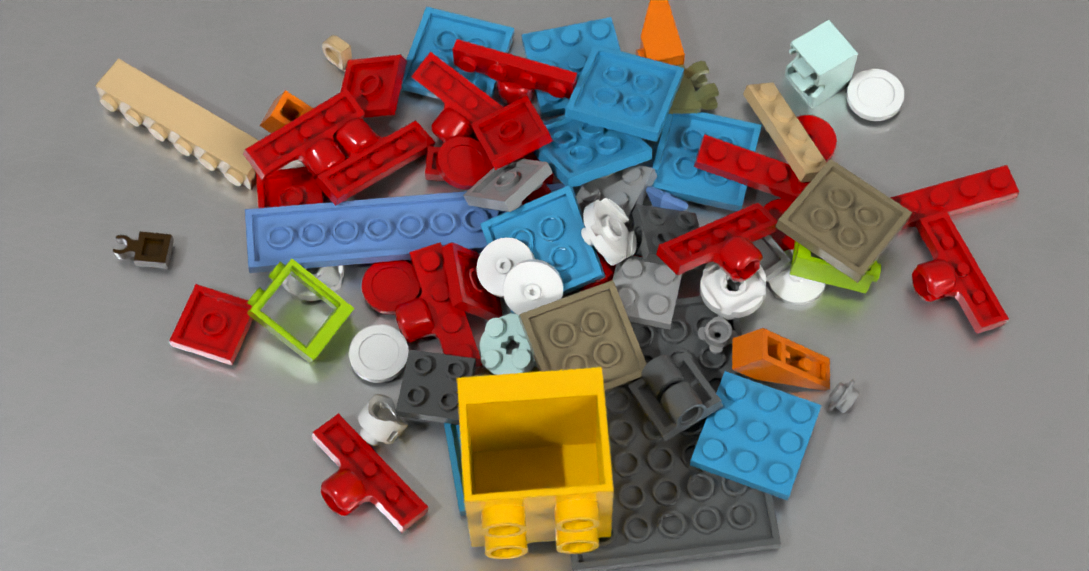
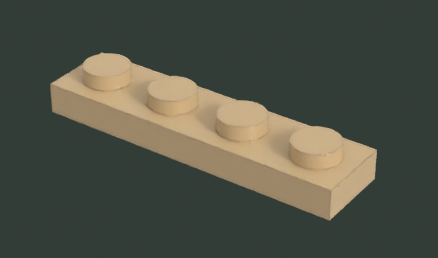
(785, 130)

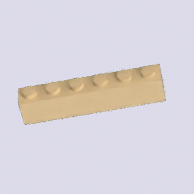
(179, 121)

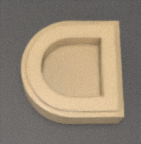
(337, 51)

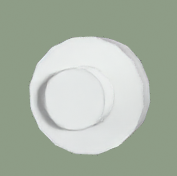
(380, 421)

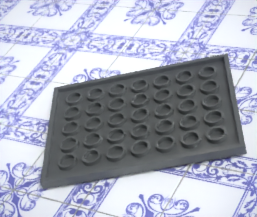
(659, 500)

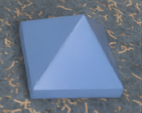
(665, 200)

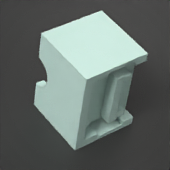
(822, 64)

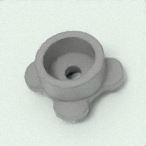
(717, 325)
(843, 396)

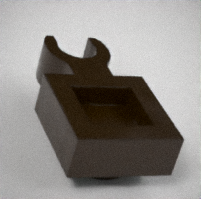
(148, 251)

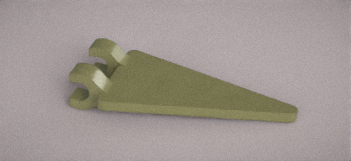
(692, 101)

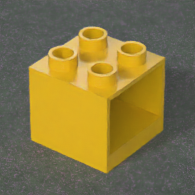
(535, 460)

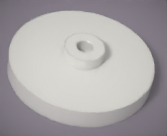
(875, 94)
(497, 260)
(531, 285)
(794, 289)
(378, 353)

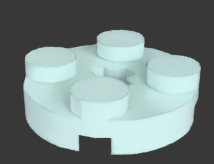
(493, 346)

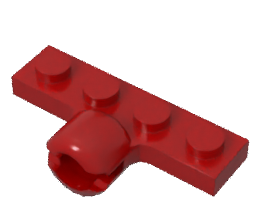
(514, 74)
(461, 98)
(306, 139)
(370, 157)
(723, 242)
(955, 274)
(432, 311)
(364, 477)

